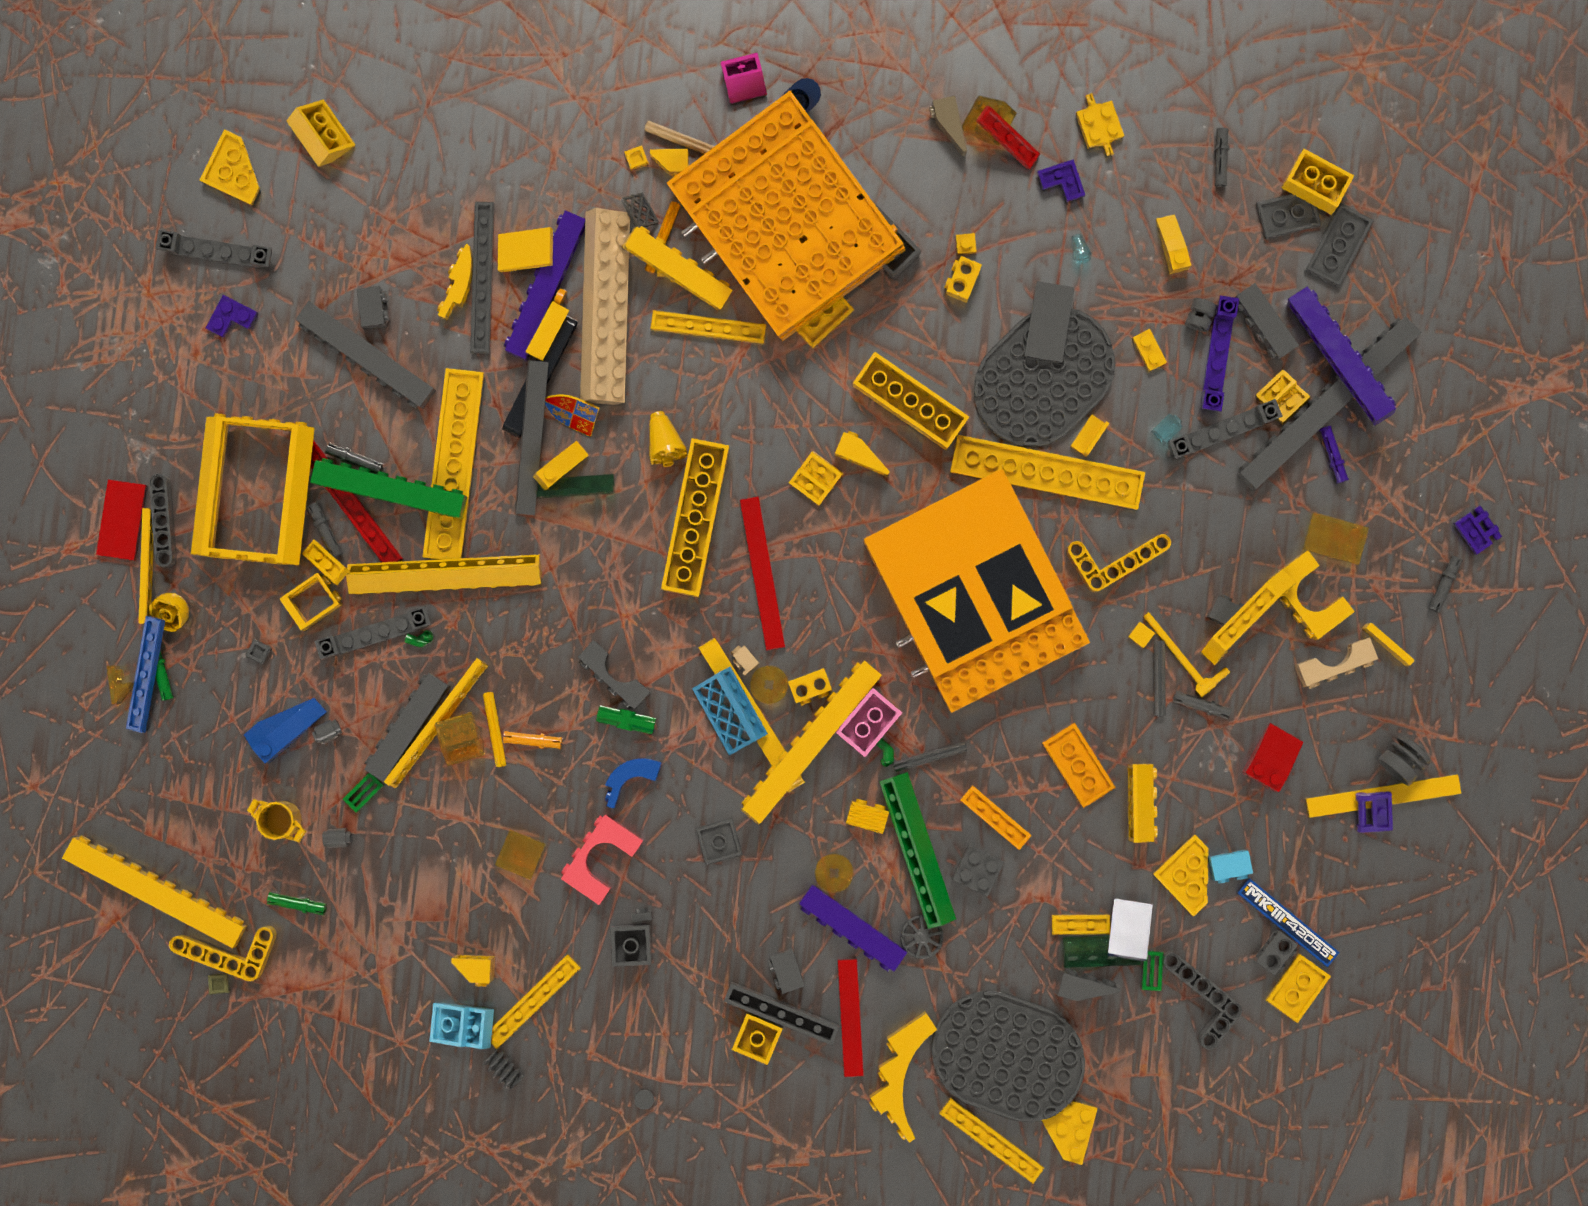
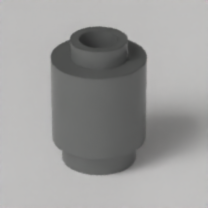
(327, 731)
(336, 838)

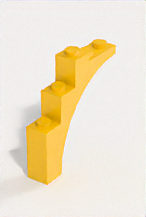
(890, 1096)

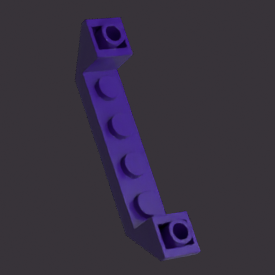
(1218, 353)

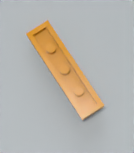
(995, 817)

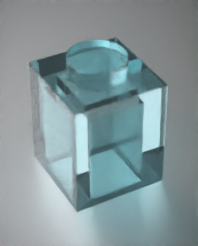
(1167, 428)

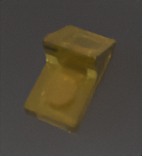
(118, 690)

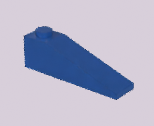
(278, 732)

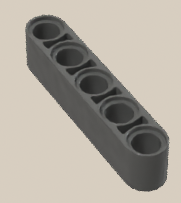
(167, 529)

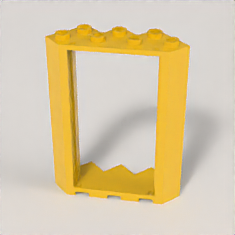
(211, 482)

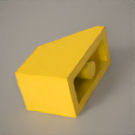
(671, 160)

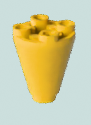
(664, 441)

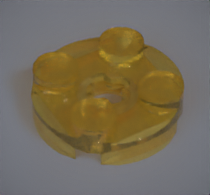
(758, 682)
(823, 871)

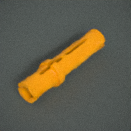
(533, 740)

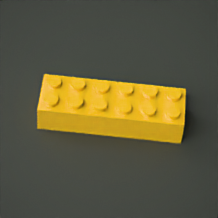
(910, 401)

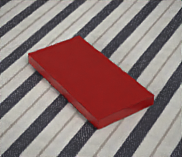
(121, 520)

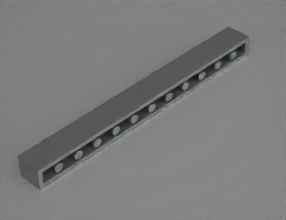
(1324, 407)

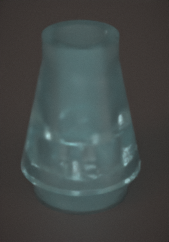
(1081, 251)

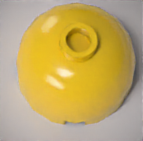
(170, 608)

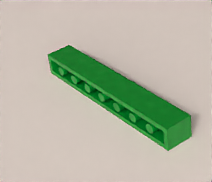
(389, 489)
(917, 850)

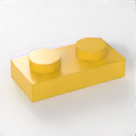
(1149, 350)

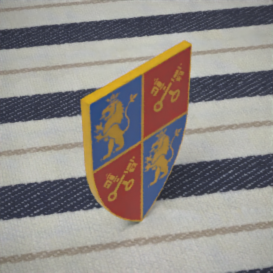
(573, 412)

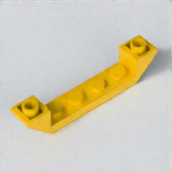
(1247, 616)

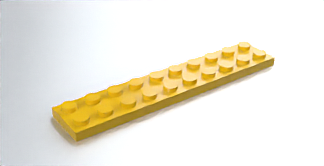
(454, 459)
(1049, 472)

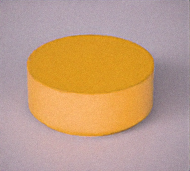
(560, 297)

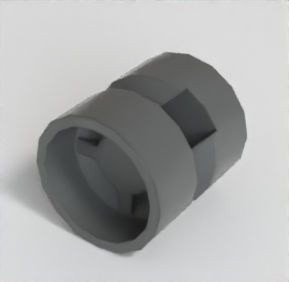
(1202, 308)

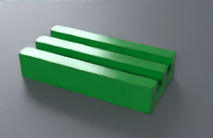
(357, 787)
(1151, 976)

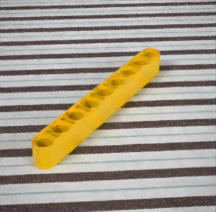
(769, 743)

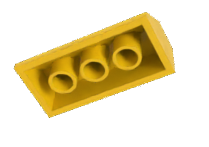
(1141, 803)

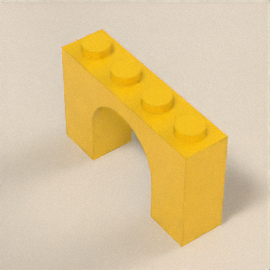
(1315, 623)

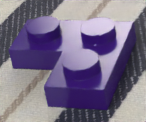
(1064, 175)
(228, 312)

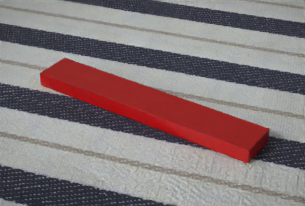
(850, 1017)

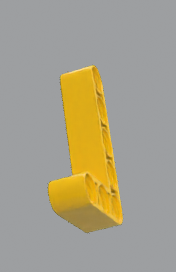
(1118, 565)
(226, 957)

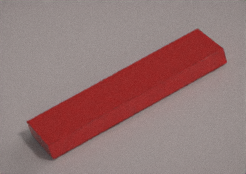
(1008, 137)

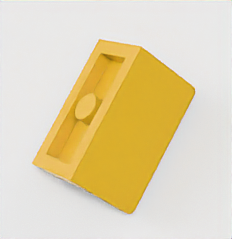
(1089, 435)

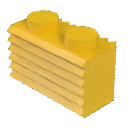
(867, 816)

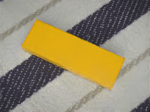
(547, 331)
(325, 562)
(1388, 644)
(1080, 924)

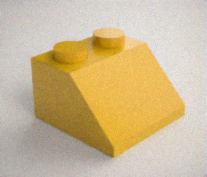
(476, 968)

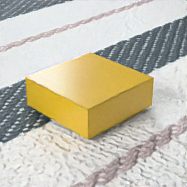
(636, 158)
(1141, 634)

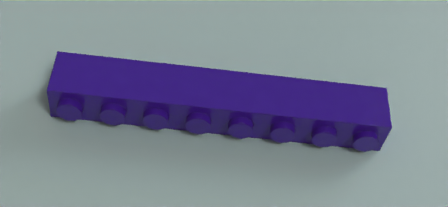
(546, 284)
(1341, 355)

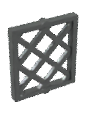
(646, 205)

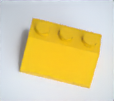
(320, 132)

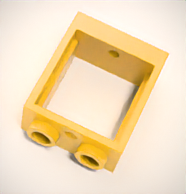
(294, 611)

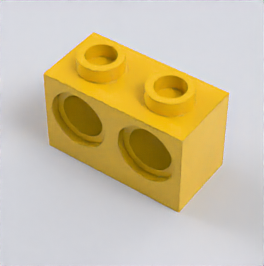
(966, 280)
(808, 681)

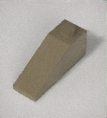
(948, 120)

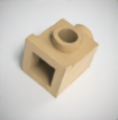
(744, 659)

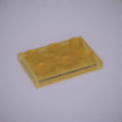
(1335, 538)

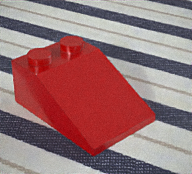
(1273, 758)

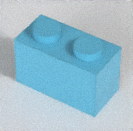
(1230, 865)

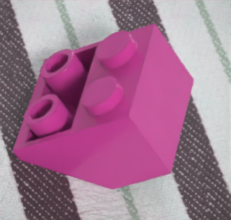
(743, 78)

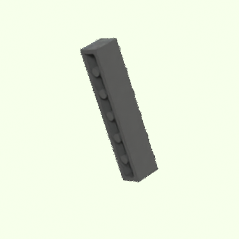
(407, 727)
(781, 1013)

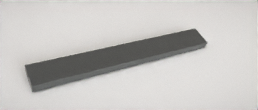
(482, 278)
(531, 437)

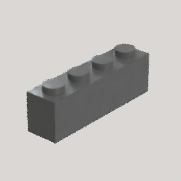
(1265, 322)

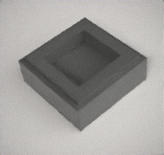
(258, 651)

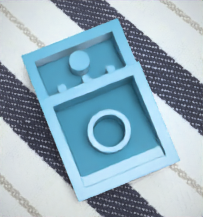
(461, 1025)

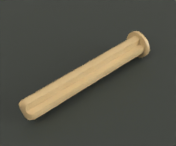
(677, 137)

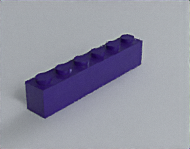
(853, 928)

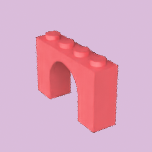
(578, 873)

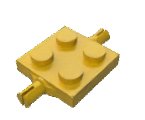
(1099, 124)

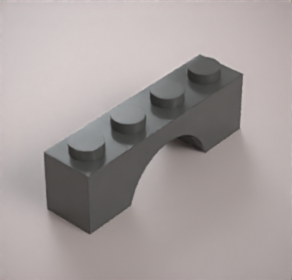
(596, 659)

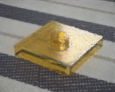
(520, 854)

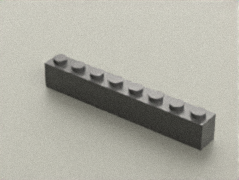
(366, 355)

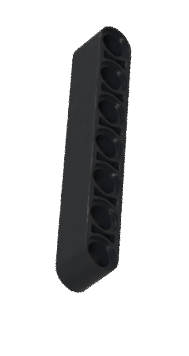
(514, 420)

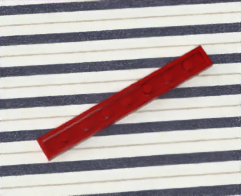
(360, 517)
(762, 573)

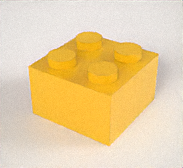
(757, 1038)

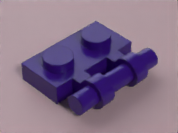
(1473, 533)

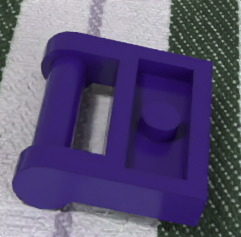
(1381, 812)

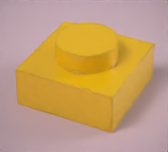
(965, 244)

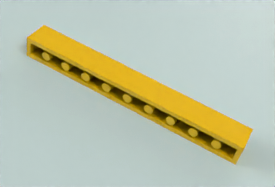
(444, 574)
(810, 743)
(154, 891)

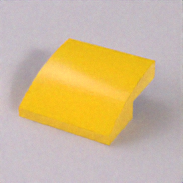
(1287, 394)
(815, 478)

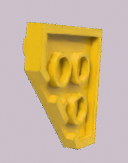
(231, 169)
(1187, 875)
(1072, 1130)

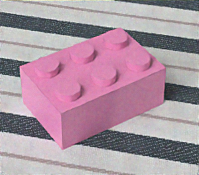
(868, 722)

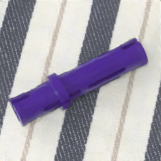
(1337, 462)

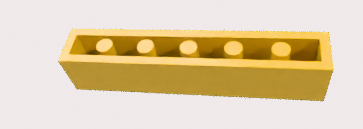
(677, 268)

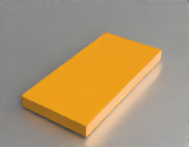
(1078, 765)

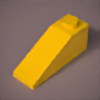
(1173, 244)
(856, 451)
(560, 465)

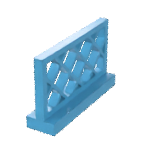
(739, 705)

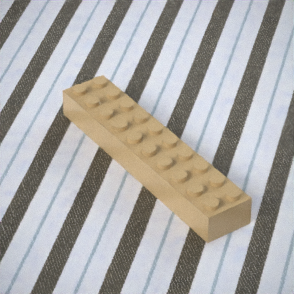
(604, 307)

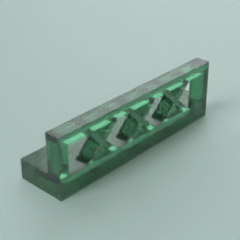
(579, 487)
(1091, 946)

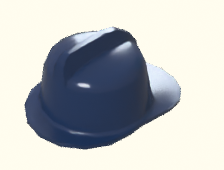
(806, 92)

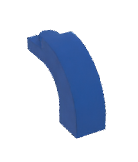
(634, 768)

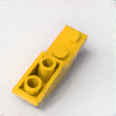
(461, 275)

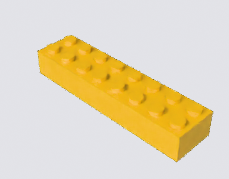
(695, 517)

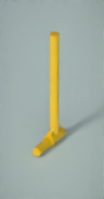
(1203, 685)

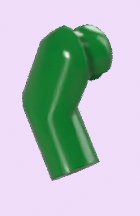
(421, 640)
(888, 752)

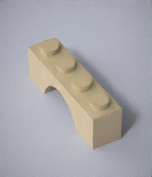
(1358, 654)

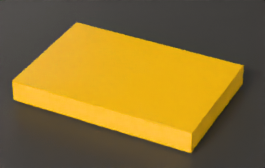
(525, 249)
(825, 323)
(1298, 988)

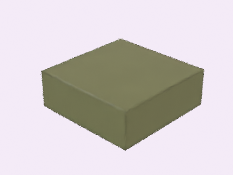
(218, 983)

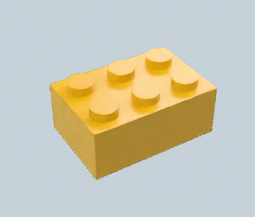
(1317, 181)

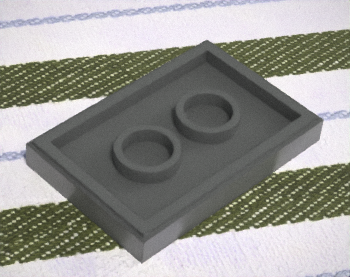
(1286, 216)

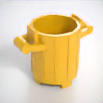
(277, 819)

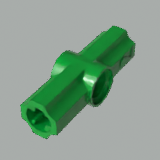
(626, 719)

